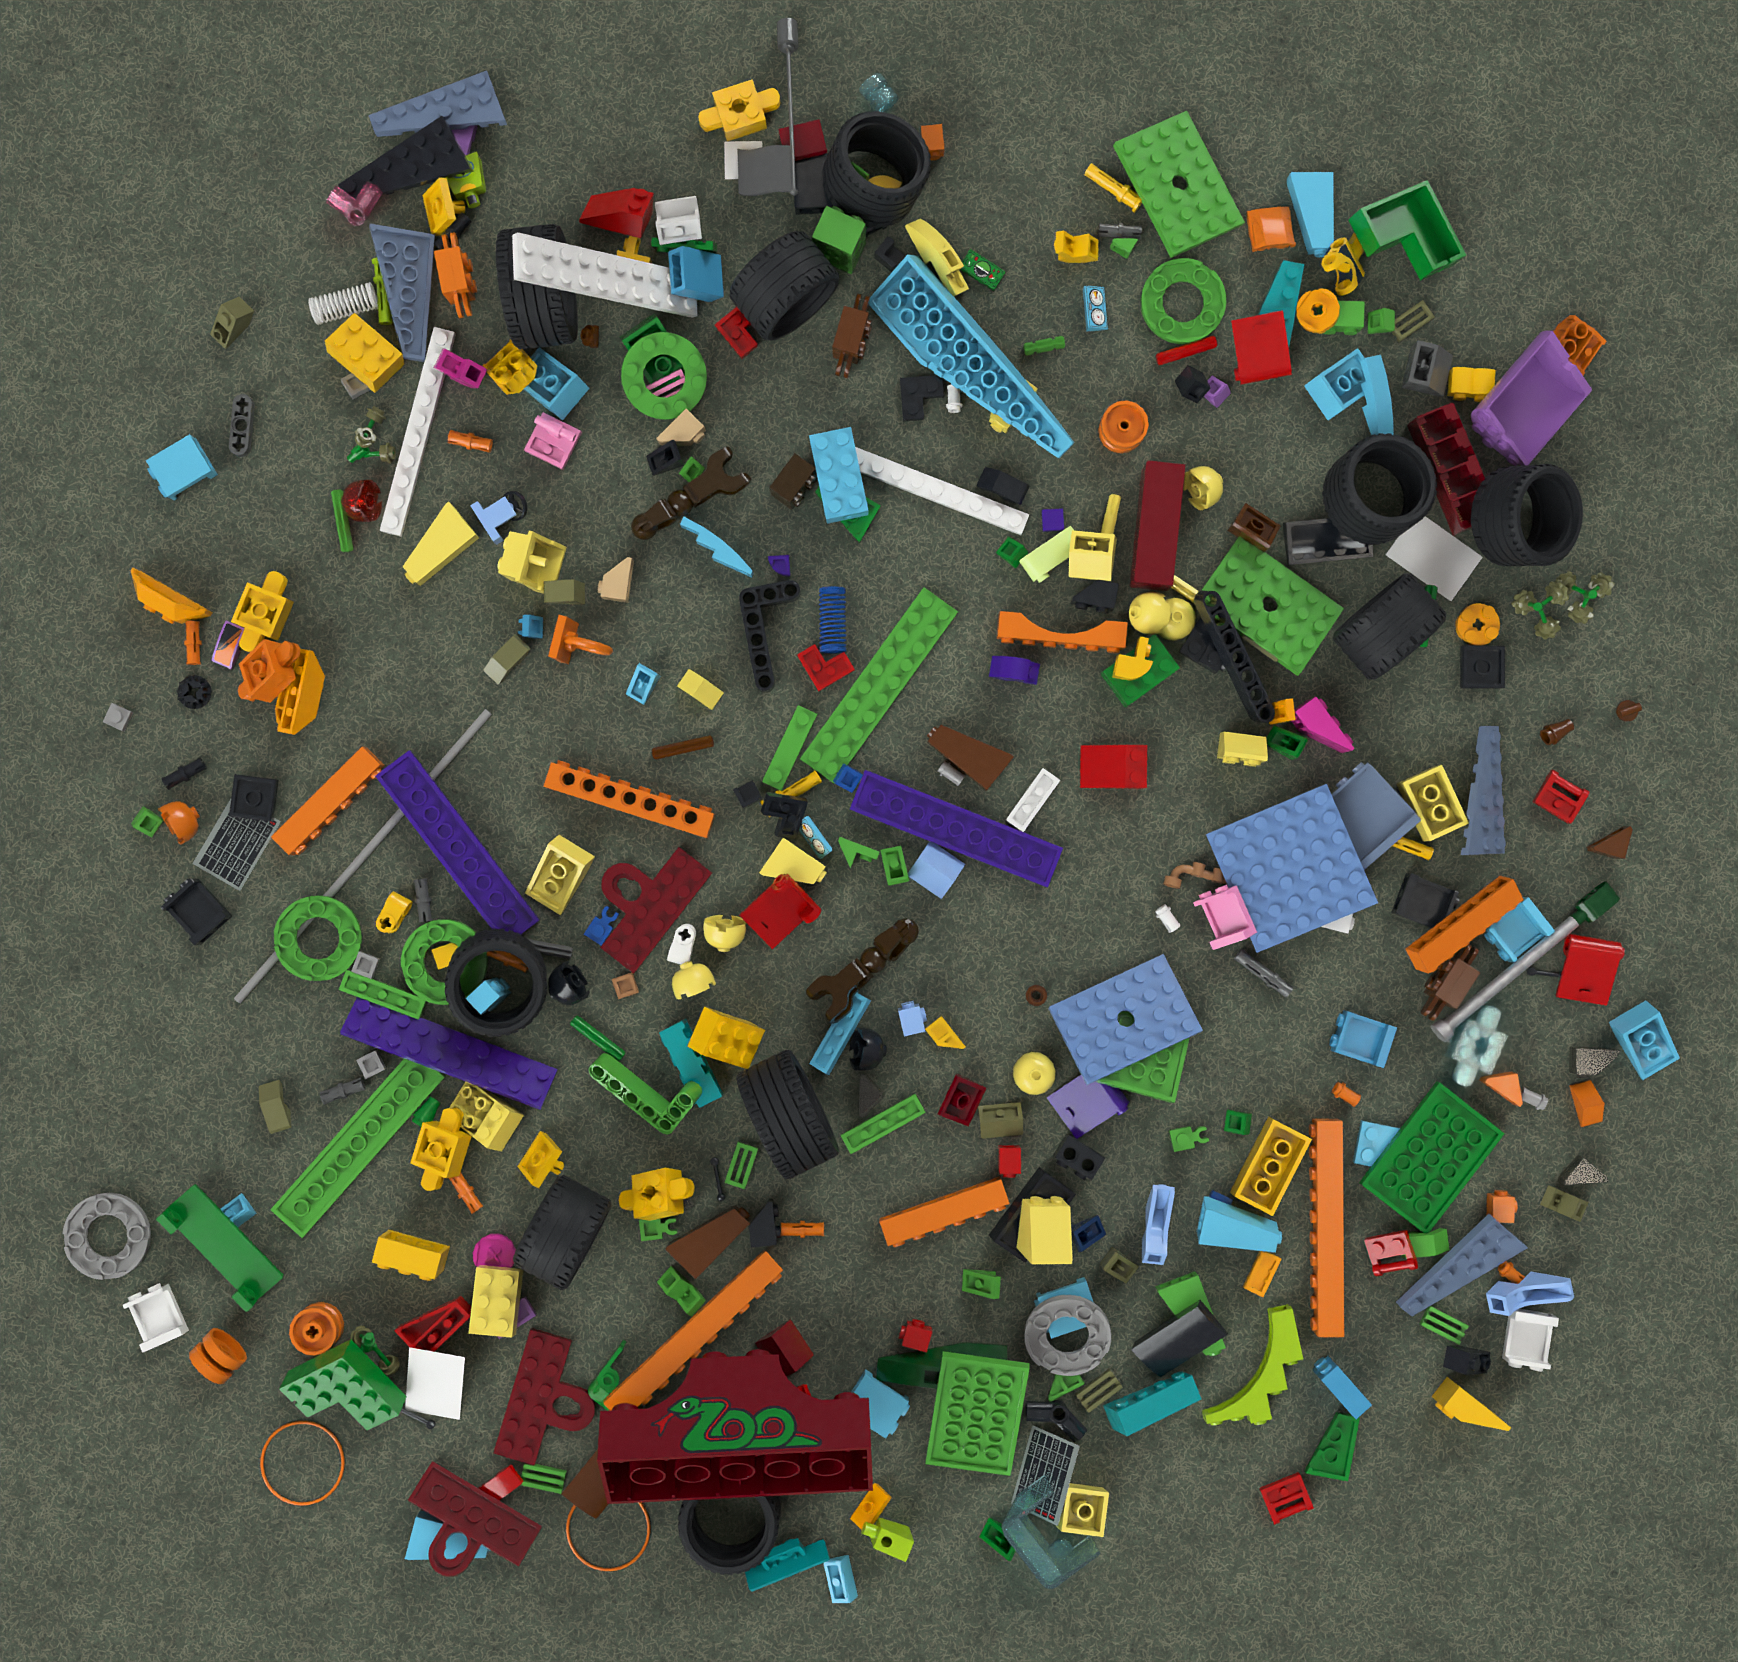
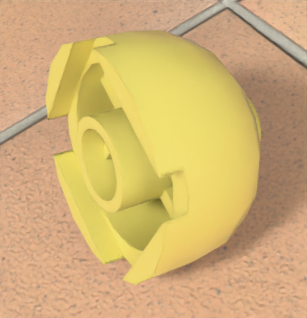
(1204, 486)
(1149, 613)
(1181, 620)
(724, 932)
(692, 979)
(1034, 1073)

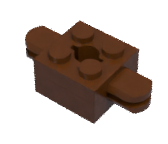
(850, 335)
(1450, 982)

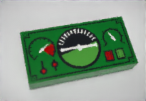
(982, 270)

